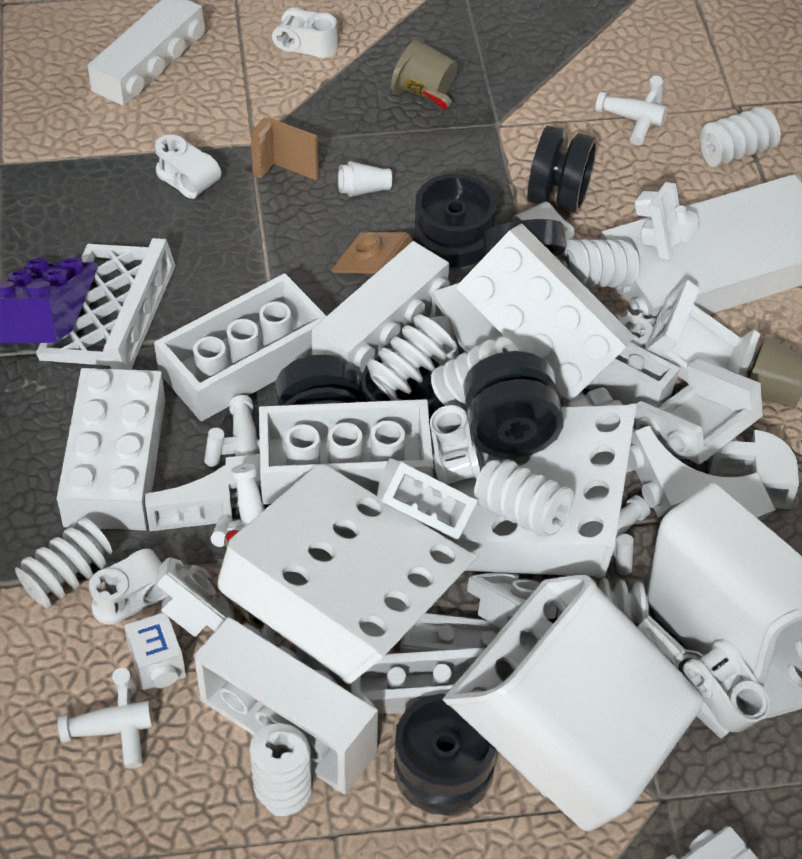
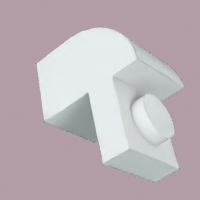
(763, 455)

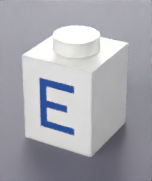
(155, 651)

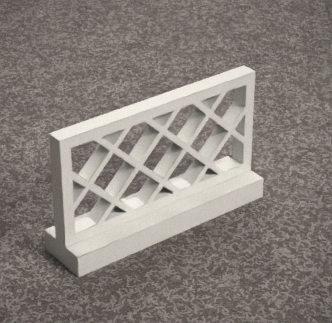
(134, 307)

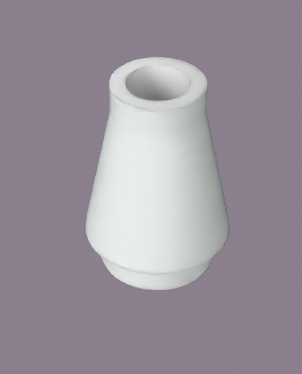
(363, 179)

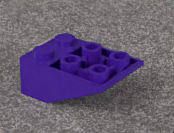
(44, 299)

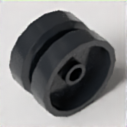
(562, 169)
(453, 216)
(512, 404)
(441, 758)

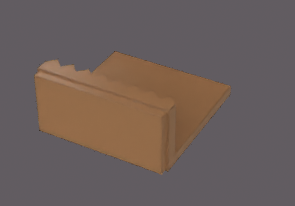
(285, 147)
(371, 252)

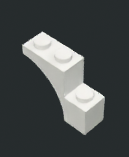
(670, 481)

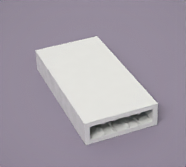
(739, 253)

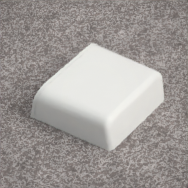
(590, 461)
(338, 571)
(733, 581)
(584, 708)

